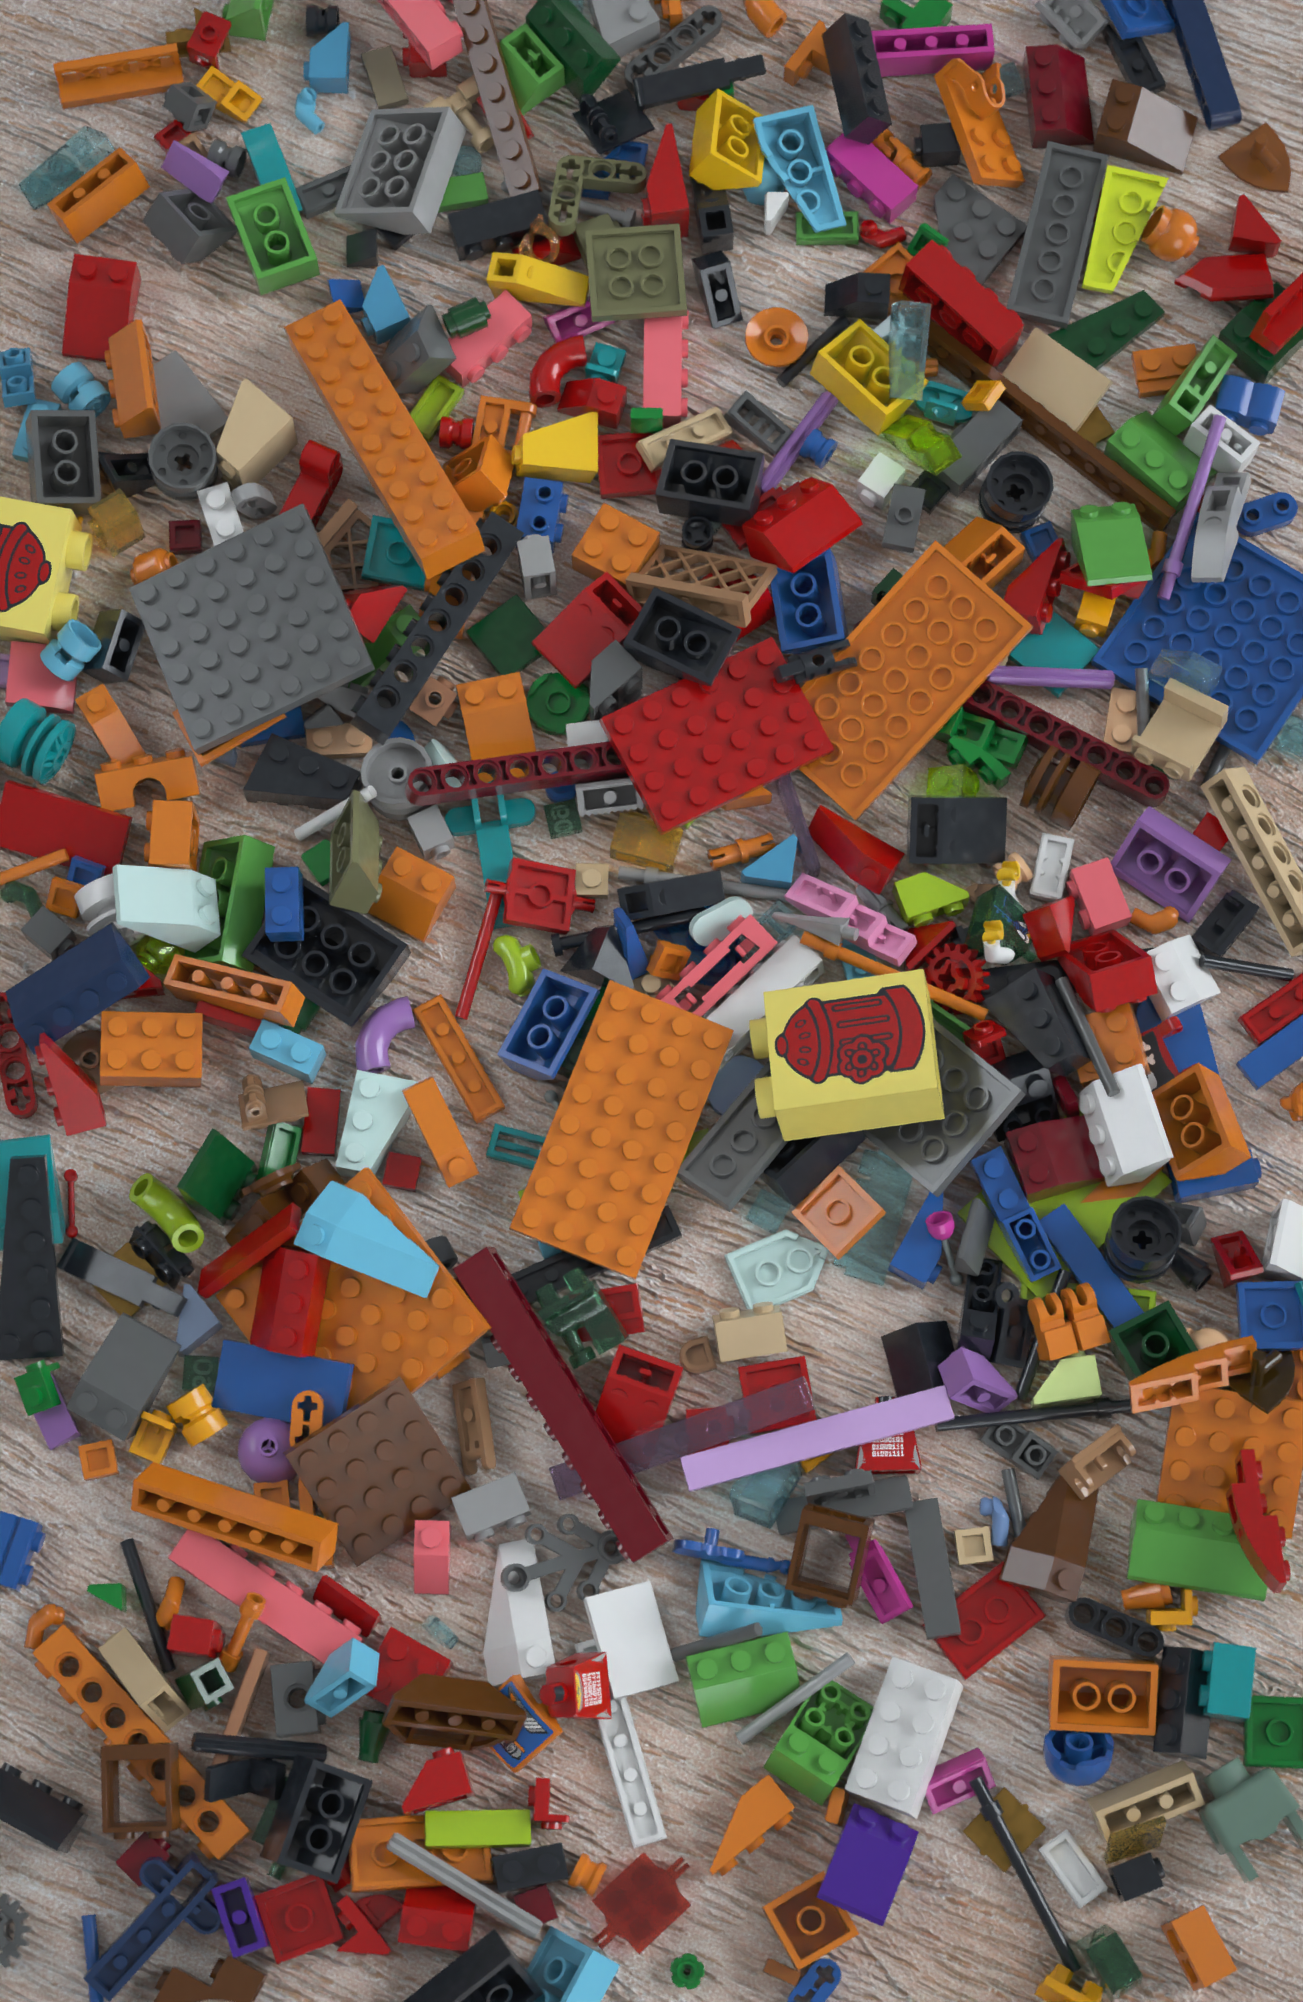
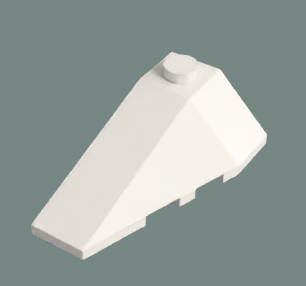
(517, 1622)

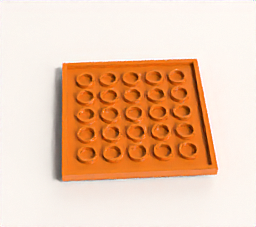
(376, 1323)

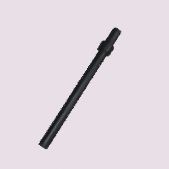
(1100, 1408)
(991, 1811)

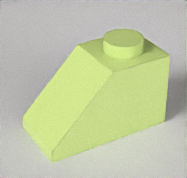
(1070, 1382)

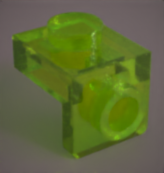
(952, 781)

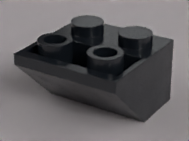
(1036, 1082)

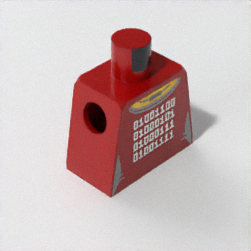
(890, 1455)
(578, 1687)

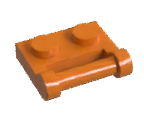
(495, 415)

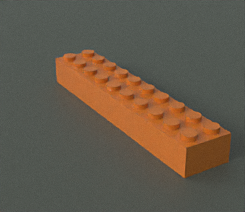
(384, 439)

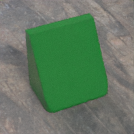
(318, 862)
(113, 1594)

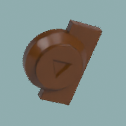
(272, 1182)

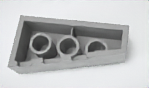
(625, 23)

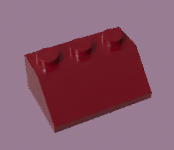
(1057, 96)

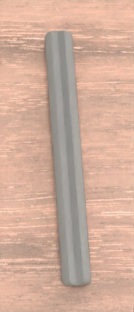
(464, 1885)

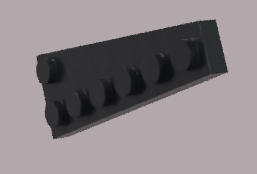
(29, 1271)

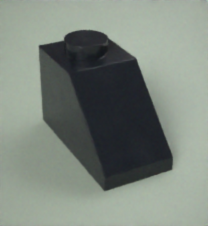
(717, 288)
(858, 296)

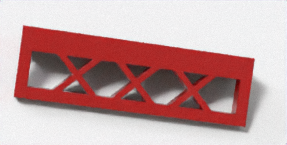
(1281, 318)

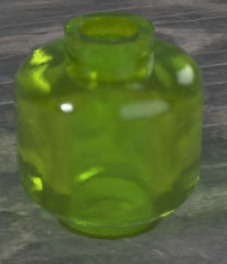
(156, 954)

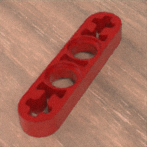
(16, 1054)

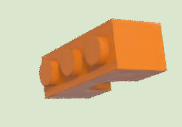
(173, 771)

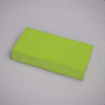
(435, 402)

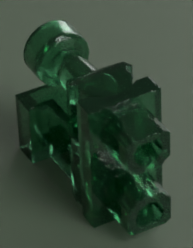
(580, 1308)

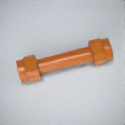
(251, 1610)

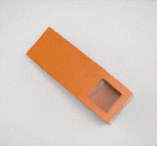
(755, 1814)

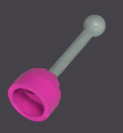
(941, 1227)

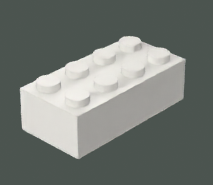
(904, 1737)

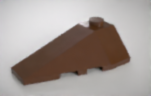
(1053, 1545)

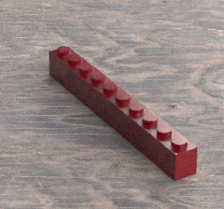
(563, 1405)

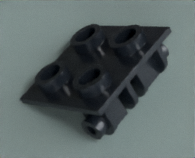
(611, 120)

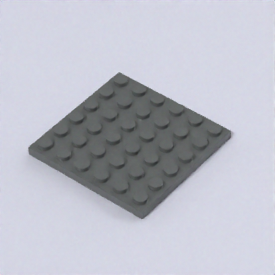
(251, 629)

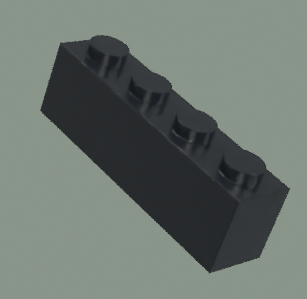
(856, 79)

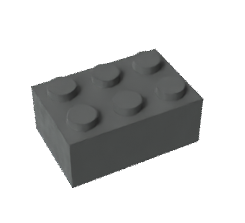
(63, 459)

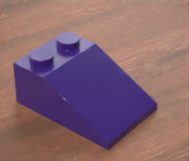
(867, 1864)

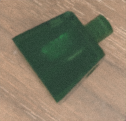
(1110, 1961)

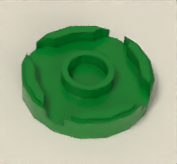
(555, 703)

